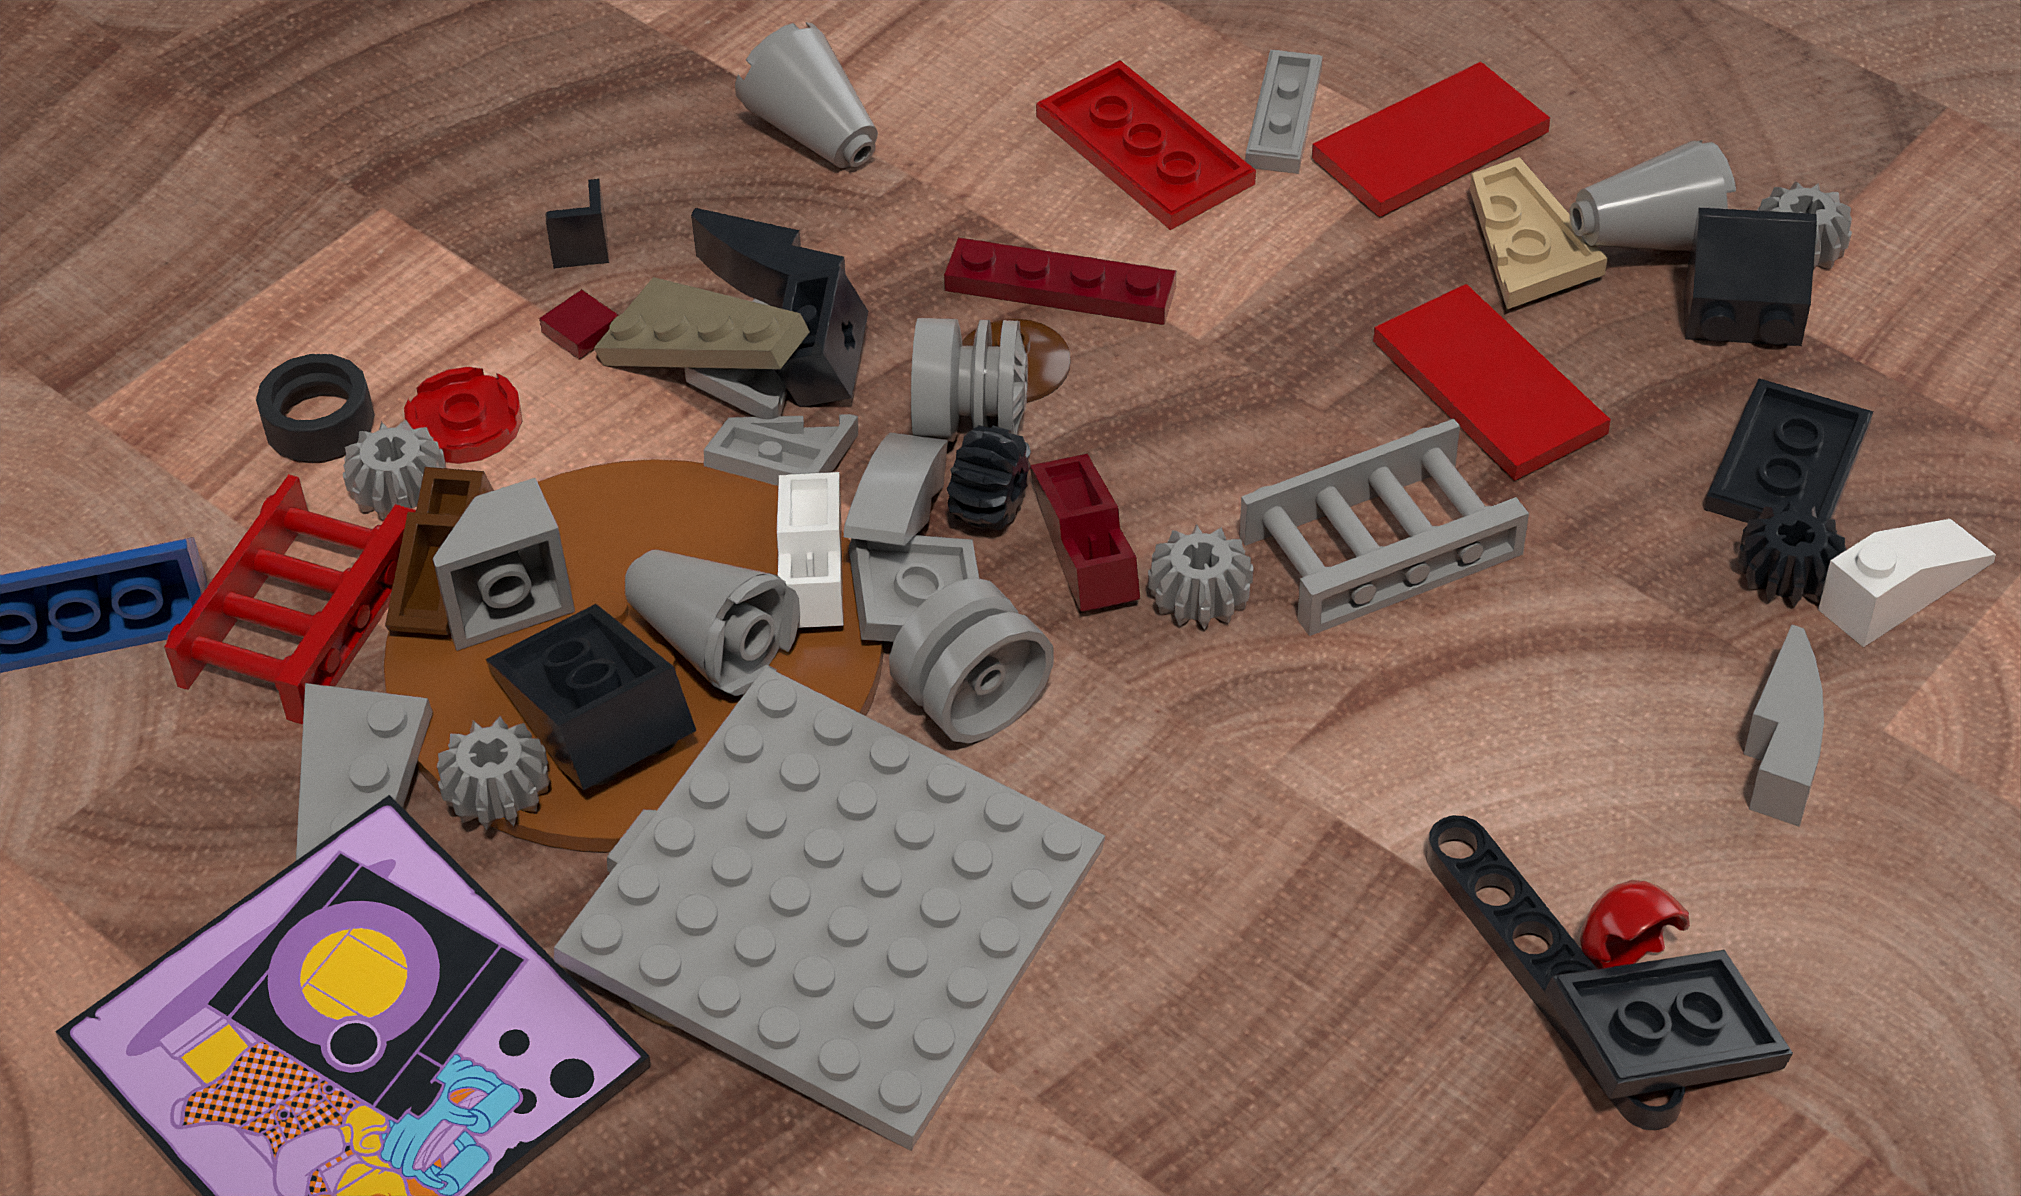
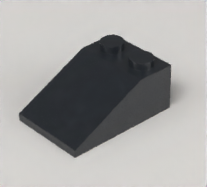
(594, 695)

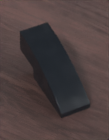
(755, 254)

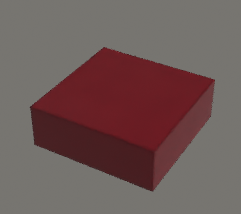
(577, 323)

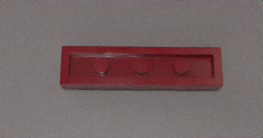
(1060, 281)

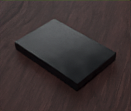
(1788, 451)
(1667, 1023)

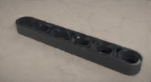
(1525, 915)

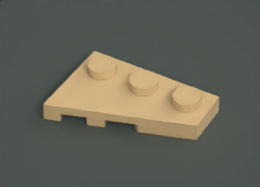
(1530, 235)

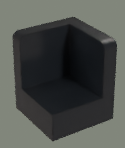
(579, 234)

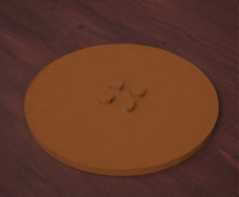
(604, 524)

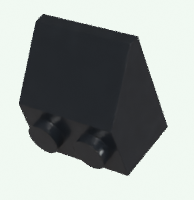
(1750, 276)

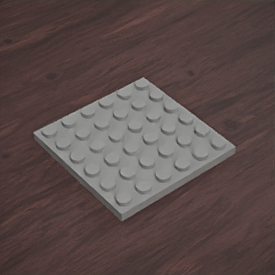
(832, 905)

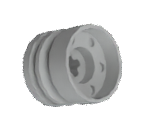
(966, 379)

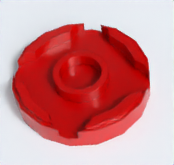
(466, 413)

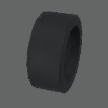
(306, 378)

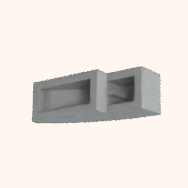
(897, 489)
(1787, 732)

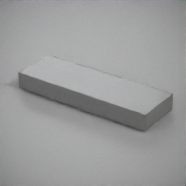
(1284, 111)

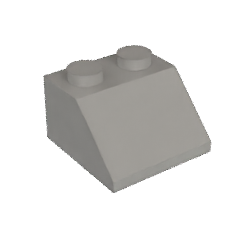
(503, 566)

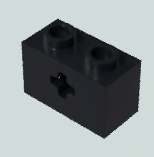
(829, 356)

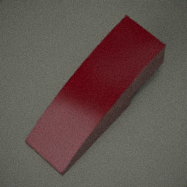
(1086, 532)

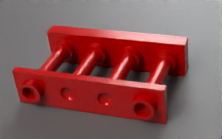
(328, 636)

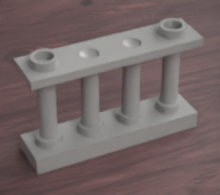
(1391, 572)

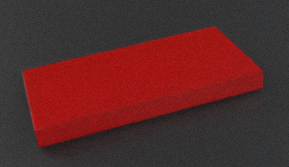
(1430, 138)
(1146, 144)
(1491, 381)

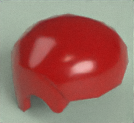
(1630, 923)

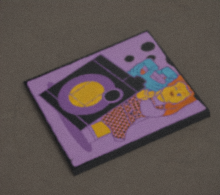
(355, 1032)

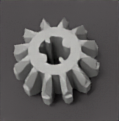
(1833, 218)
(389, 467)
(1200, 576)
(493, 772)

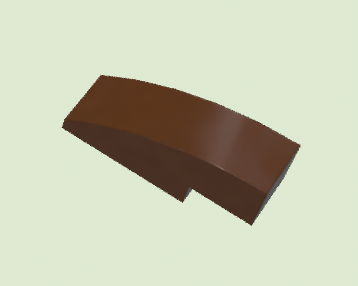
(416, 594)

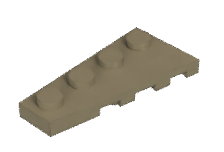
(700, 329)

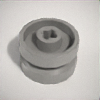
(971, 660)

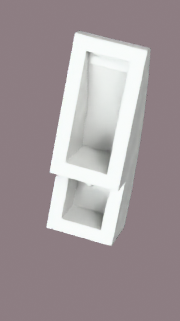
(812, 545)

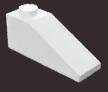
(1898, 575)

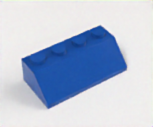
(97, 603)

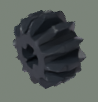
(988, 477)
(1789, 553)

